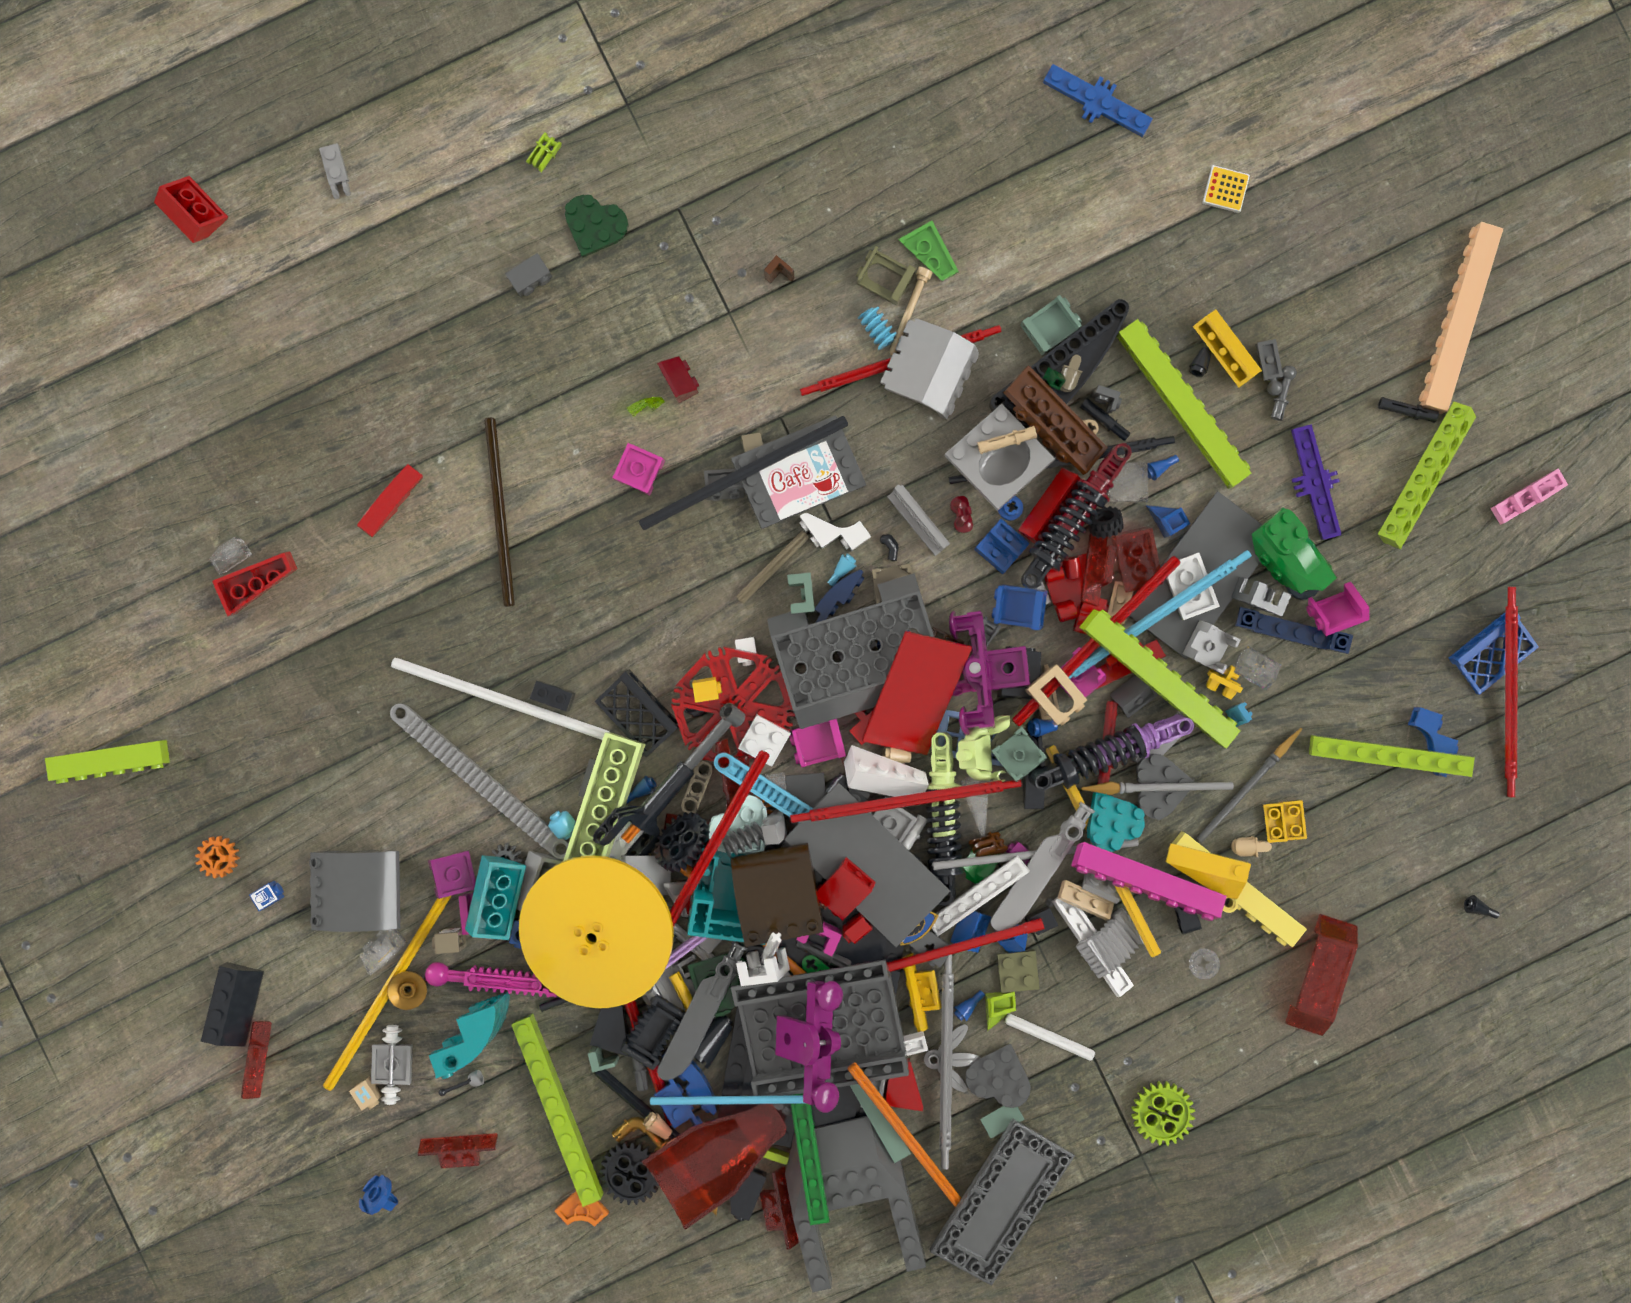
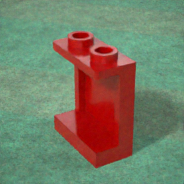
(845, 889)

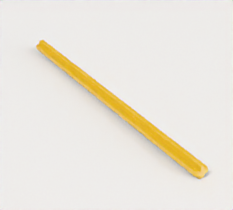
(1124, 893)
(382, 997)

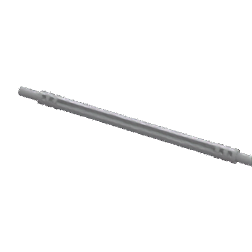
(946, 1062)

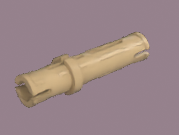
(1015, 437)

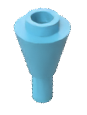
(844, 566)

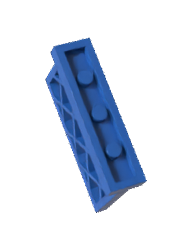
(1479, 643)

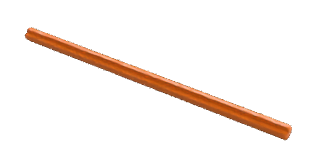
(904, 1133)

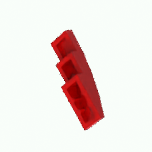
(389, 500)

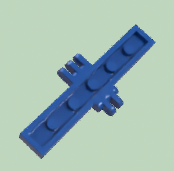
(1097, 100)

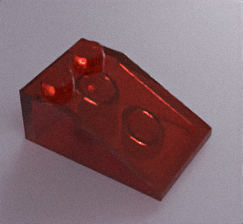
(1136, 557)

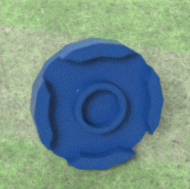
(377, 1195)

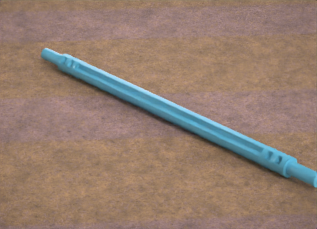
(1168, 608)

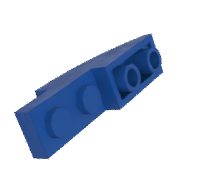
(697, 1085)

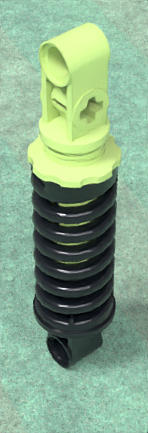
(944, 815)

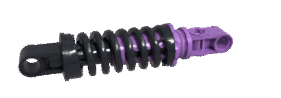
(1109, 751)

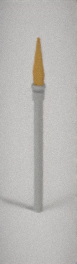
(1111, 787)

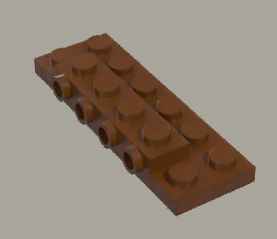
(1054, 421)

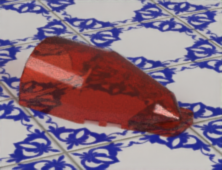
(713, 1160)

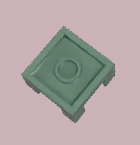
(806, 593)
(1019, 755)

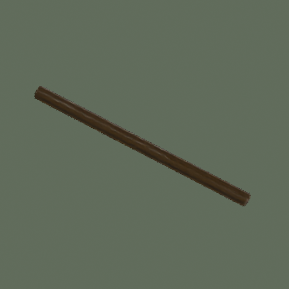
(499, 512)

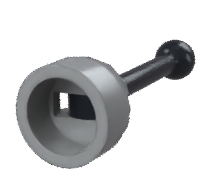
(474, 1079)

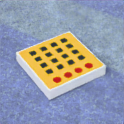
(1226, 189)

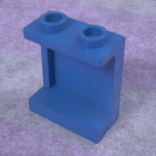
(1019, 606)

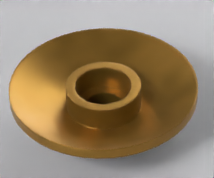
(402, 998)

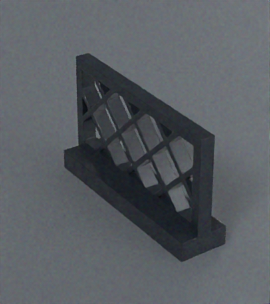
(647, 699)

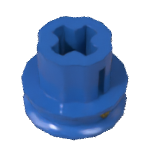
(1014, 514)

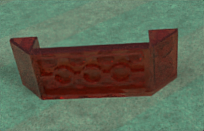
(1325, 976)

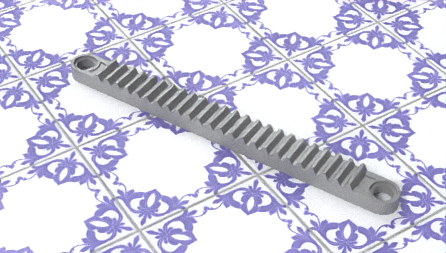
(478, 779)

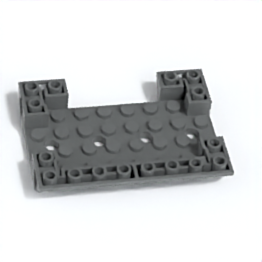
(855, 683)

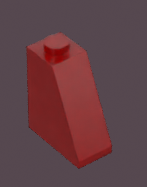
(904, 1092)

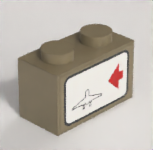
(449, 941)

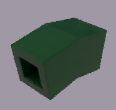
(1054, 378)

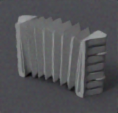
(1111, 944)

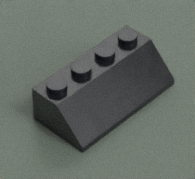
(232, 1005)

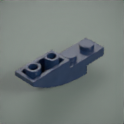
(838, 593)

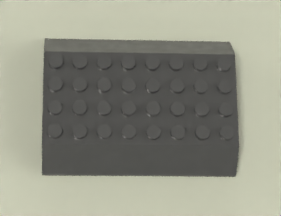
(865, 1021)

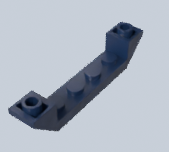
(1292, 631)

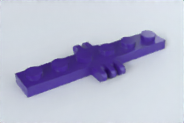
(1316, 482)

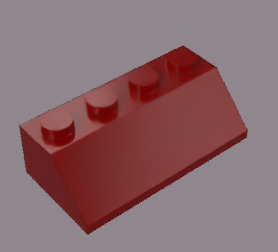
(1049, 505)

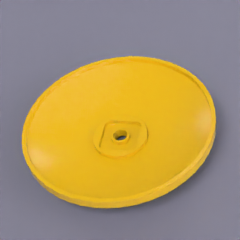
(614, 905)

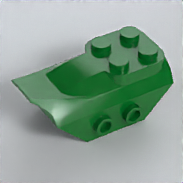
(1290, 555)

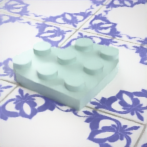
(751, 811)

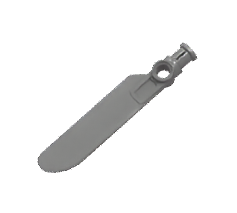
(1041, 867)

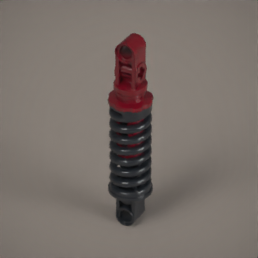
(1074, 516)

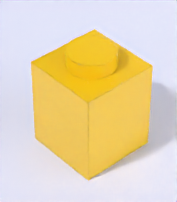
(706, 689)

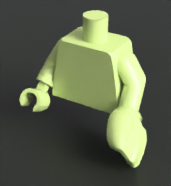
(975, 751)

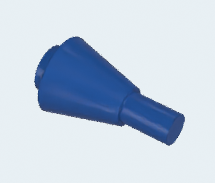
(1157, 468)
(644, 787)
(965, 1009)

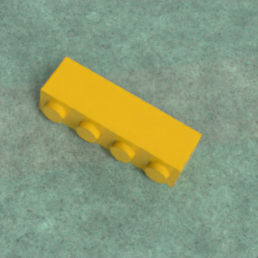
(1227, 348)

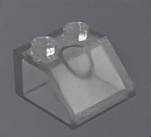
(383, 949)

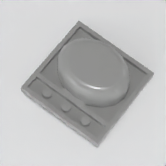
(1003, 471)

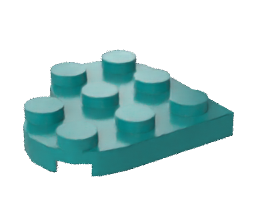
(1113, 822)

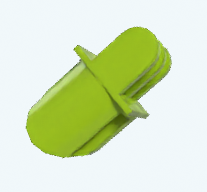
(541, 154)

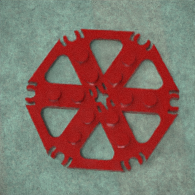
(745, 693)

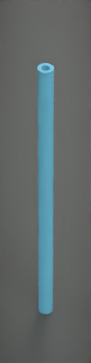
(705, 1100)

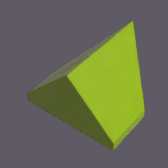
(998, 1006)

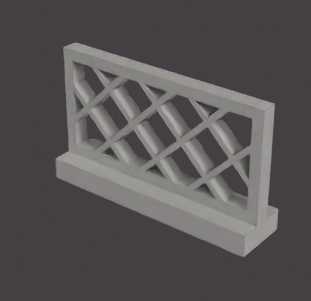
(918, 520)

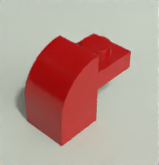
(859, 729)

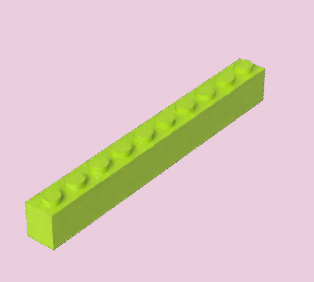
(1183, 403)
(1159, 678)
(557, 1110)

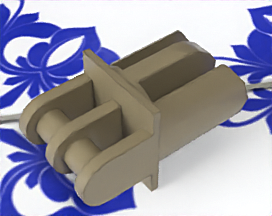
(1071, 374)

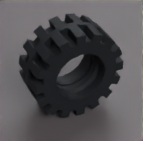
(1107, 522)

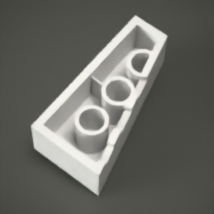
(882, 775)

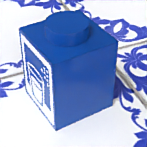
(267, 895)

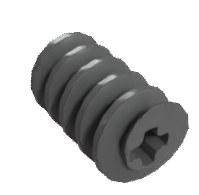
(742, 838)

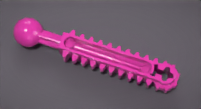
(438, 974)

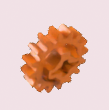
(215, 865)

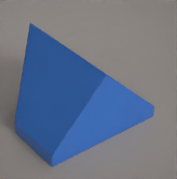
(1168, 519)

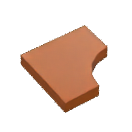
(572, 1210)

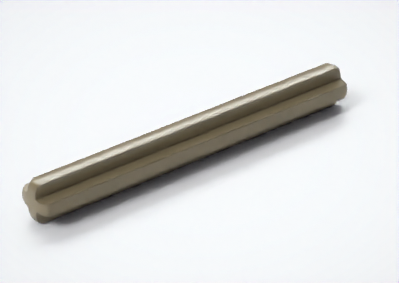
(772, 567)

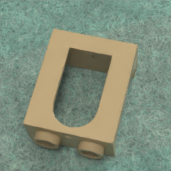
(1057, 716)

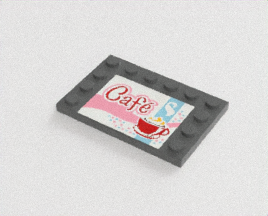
(801, 480)

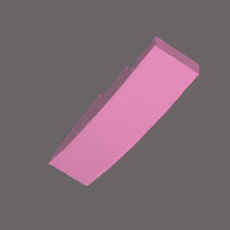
(1529, 496)

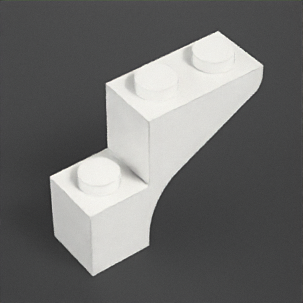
(825, 533)

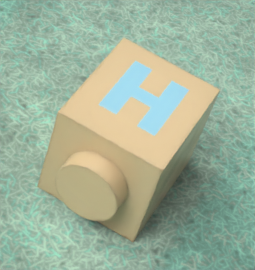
(366, 1094)

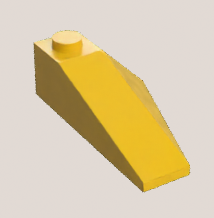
(1211, 870)

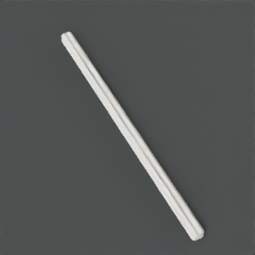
(498, 698)

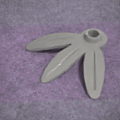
(958, 1059)

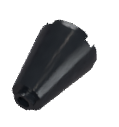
(713, 1040)

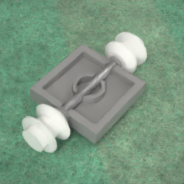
(391, 1064)

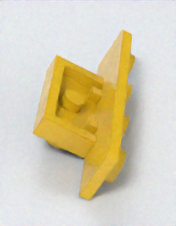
(923, 994)

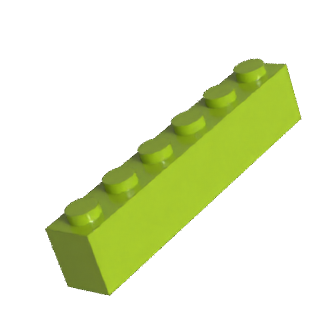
(107, 760)

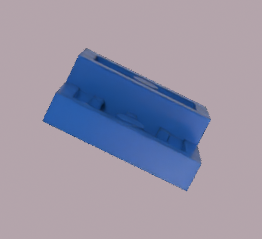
(1001, 546)

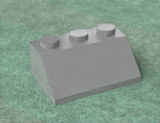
(536, 866)

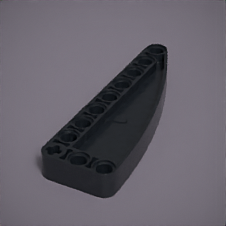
(1089, 349)

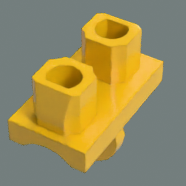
(1231, 686)

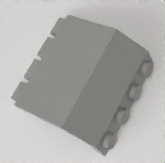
(930, 366)

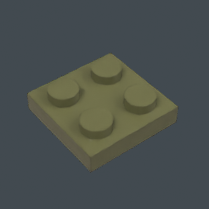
(1018, 971)

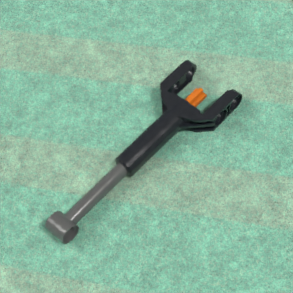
(645, 816)

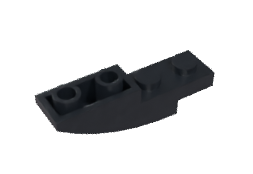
(1033, 797)

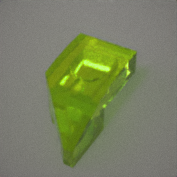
(652, 402)

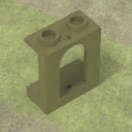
(876, 257)

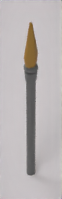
(1268, 764)

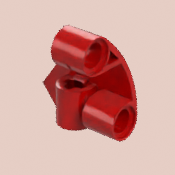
(1066, 587)

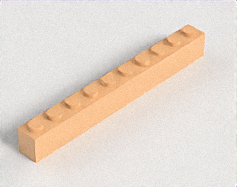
(1461, 317)

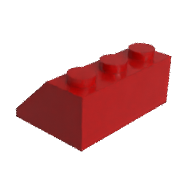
(190, 208)

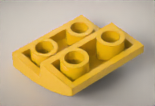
(1285, 821)

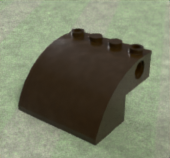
(776, 894)

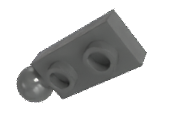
(1270, 365)

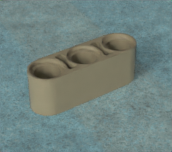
(697, 796)

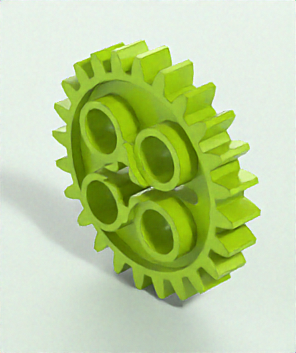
(1170, 1097)

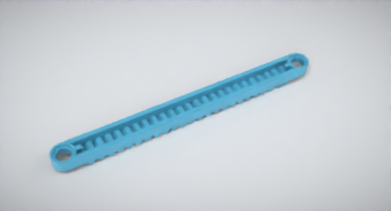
(763, 787)

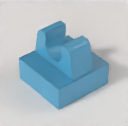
(1239, 714)

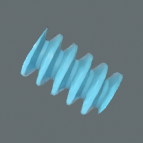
(877, 327)

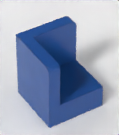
(1014, 944)

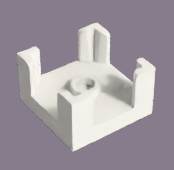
(767, 973)

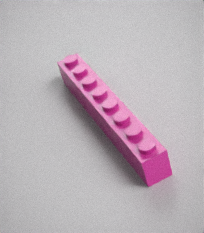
(1149, 881)

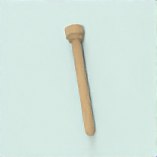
(923, 276)

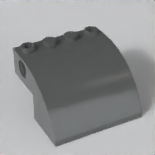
(355, 890)

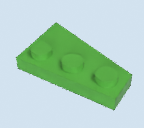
(930, 250)

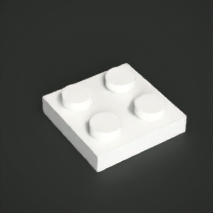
(764, 736)

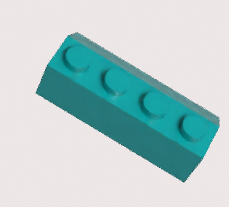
(495, 898)

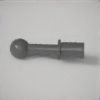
(1289, 374)

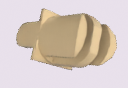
(1249, 846)

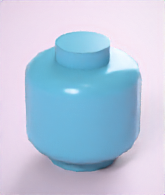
(562, 824)

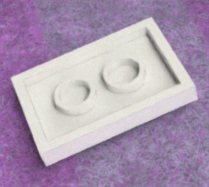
(1186, 574)

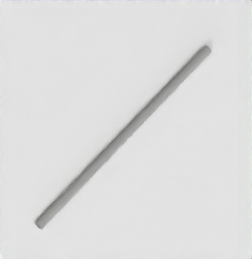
(1004, 857)

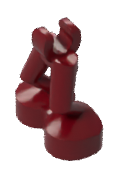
(963, 521)

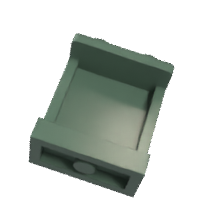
(1051, 324)

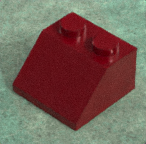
(678, 378)

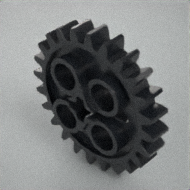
(681, 842)
(626, 1188)

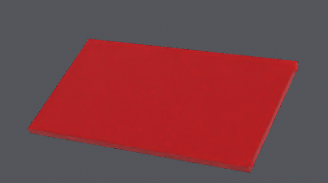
(916, 693)

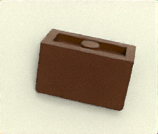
(775, 267)

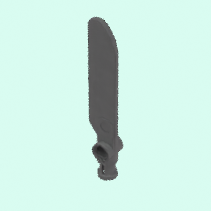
(699, 1016)

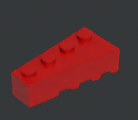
(249, 583)

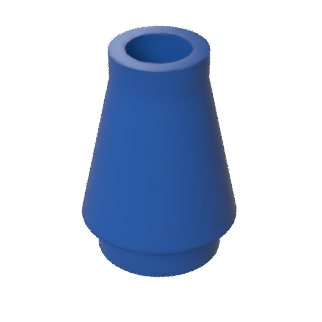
(1040, 727)

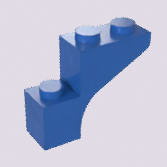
(1428, 723)

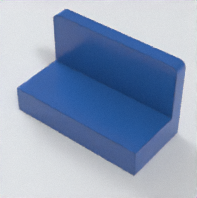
(971, 927)

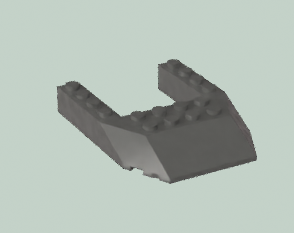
(854, 1172)

